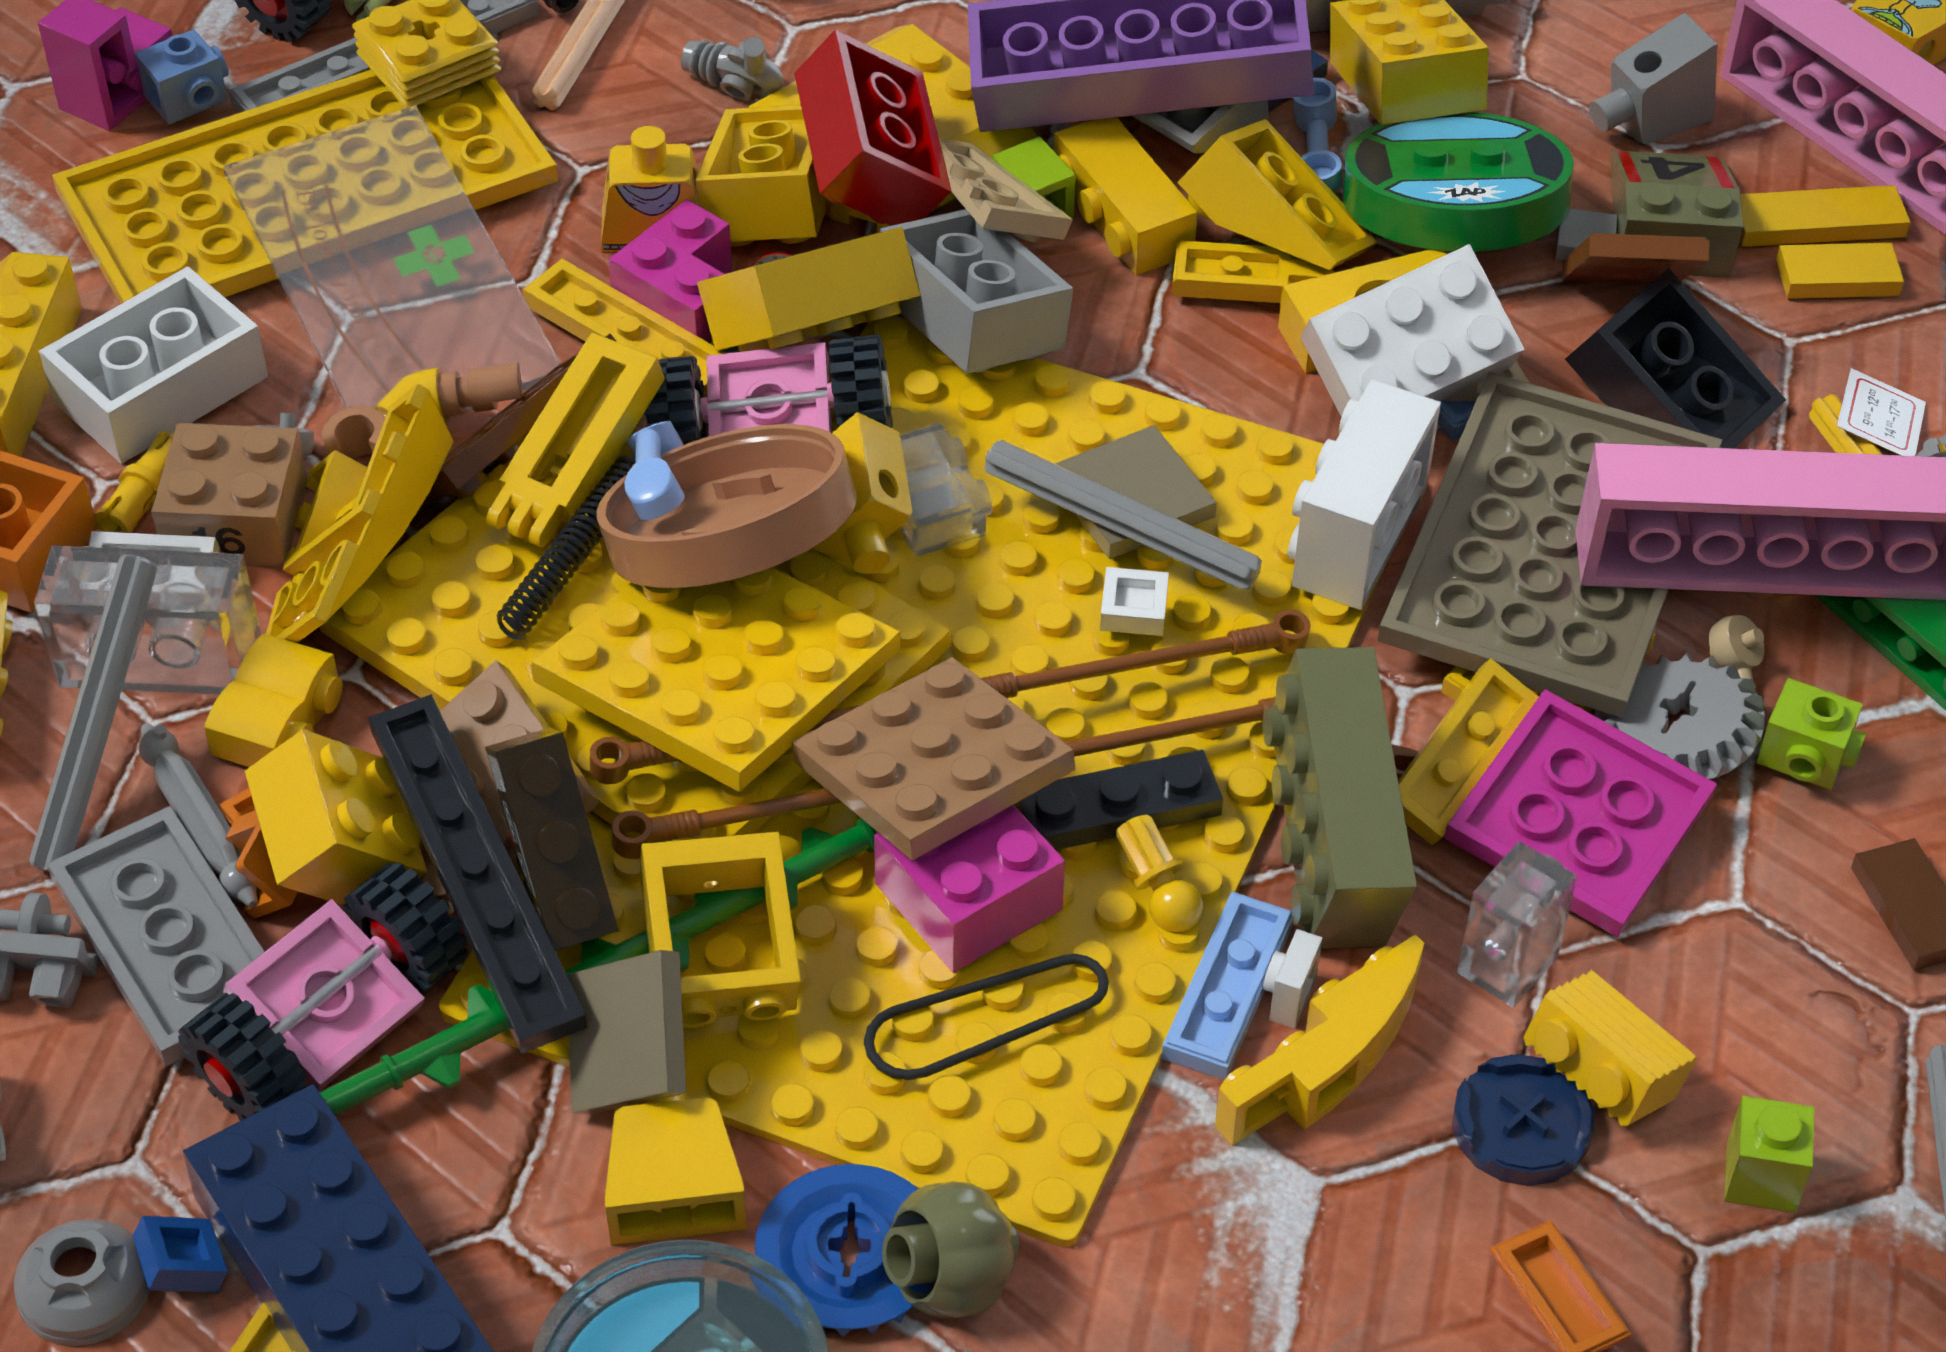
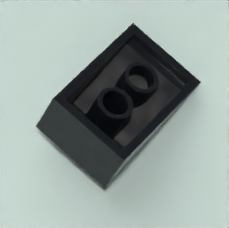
(1676, 366)

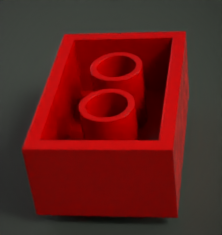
(871, 131)

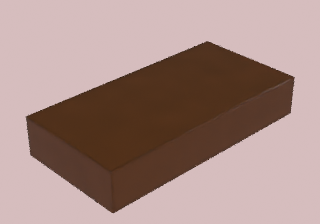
(1907, 899)

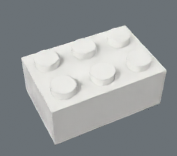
(1418, 333)
(154, 363)
(1363, 493)

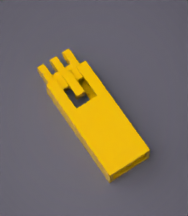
(582, 424)

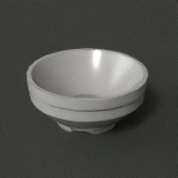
(83, 1306)

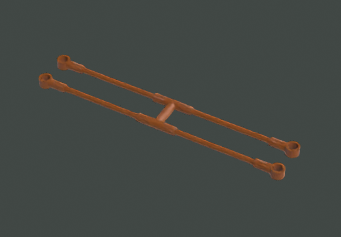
(691, 823)

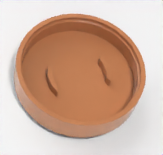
(745, 508)

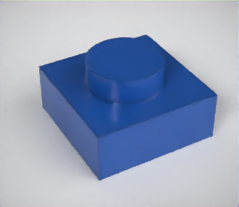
(179, 1254)

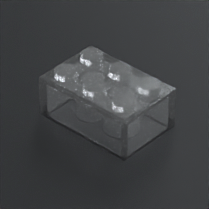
(191, 631)

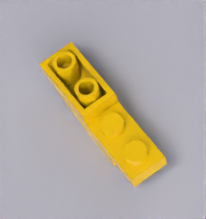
(1343, 1042)

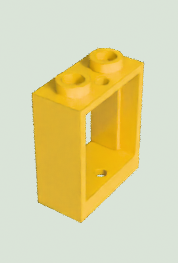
(716, 866)

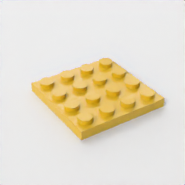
(718, 667)

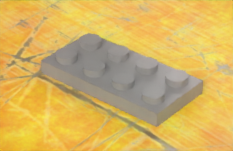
(157, 923)

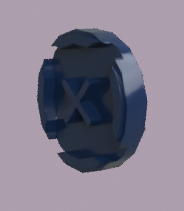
(1522, 1120)

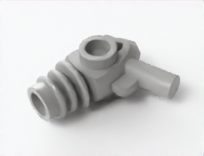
(735, 69)

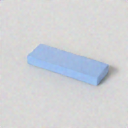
(1227, 986)

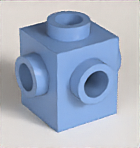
(182, 76)

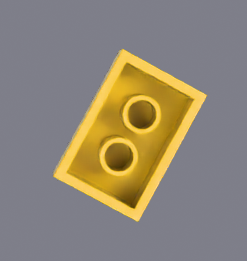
(1408, 58)
(810, 293)

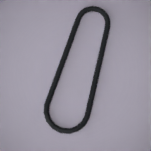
(994, 1042)

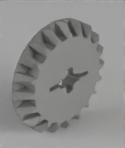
(1723, 717)

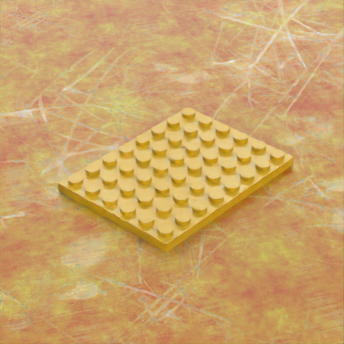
(435, 629)

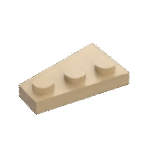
(998, 197)

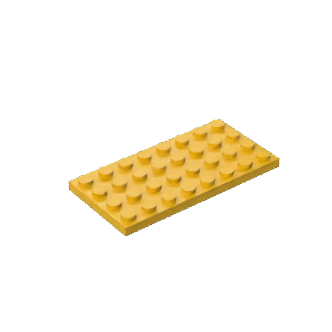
(174, 208)

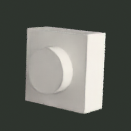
(1134, 601)
(1292, 977)

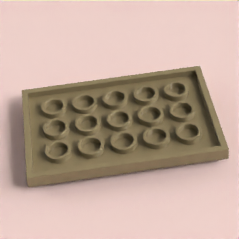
(1501, 552)

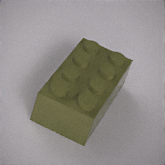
(1339, 798)

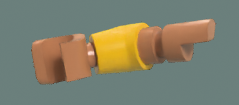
(357, 428)

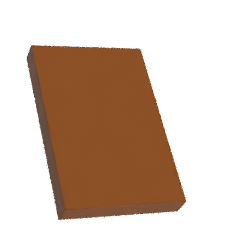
(1634, 258)

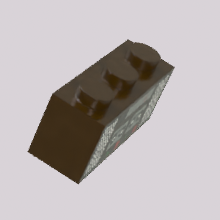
(552, 837)

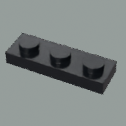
(1097, 803)

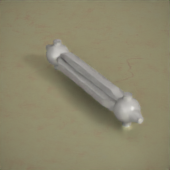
(195, 810)

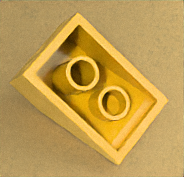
(762, 176)
(1270, 194)

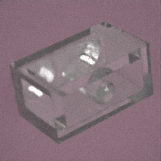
(1516, 923)

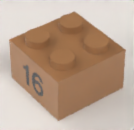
(233, 487)

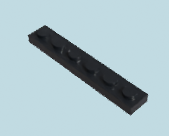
(478, 875)

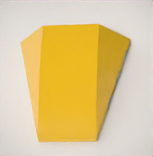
(359, 514)

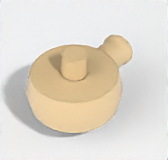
(1738, 643)

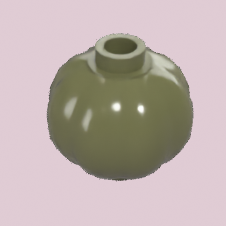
(951, 1238)

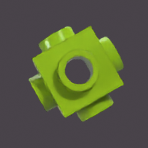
(1812, 734)

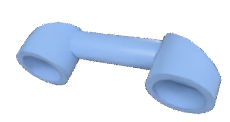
(1316, 117)
(650, 480)

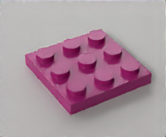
(1587, 800)

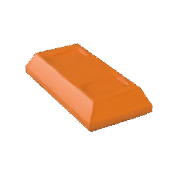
(1559, 1290)

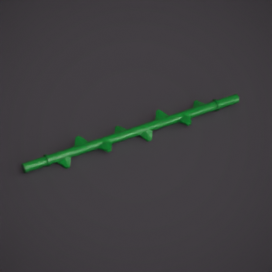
(441, 1054)

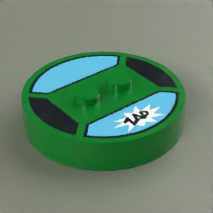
(1458, 182)

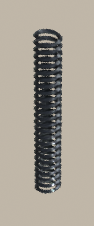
(567, 557)

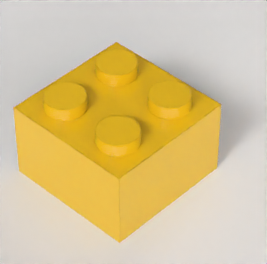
(330, 816)

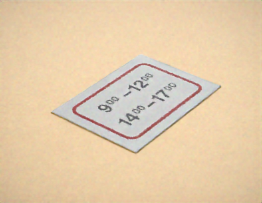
(1881, 414)

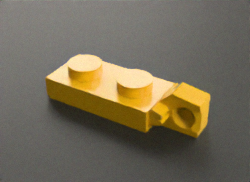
(1237, 271)

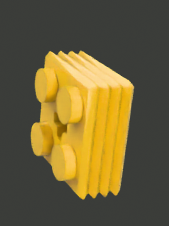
(425, 48)

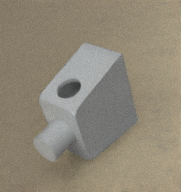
(1661, 83)

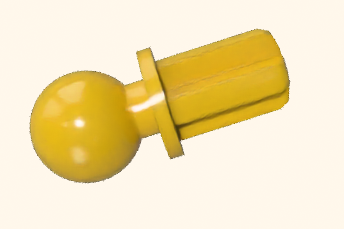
(1174, 902)

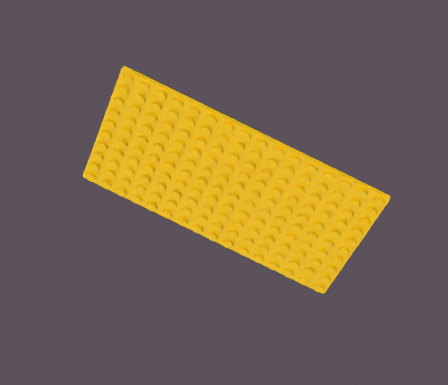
(1053, 1107)

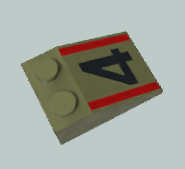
(1679, 198)

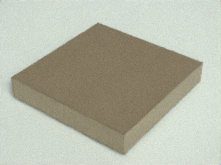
(1148, 472)
(631, 1035)

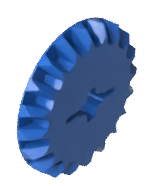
(809, 1226)

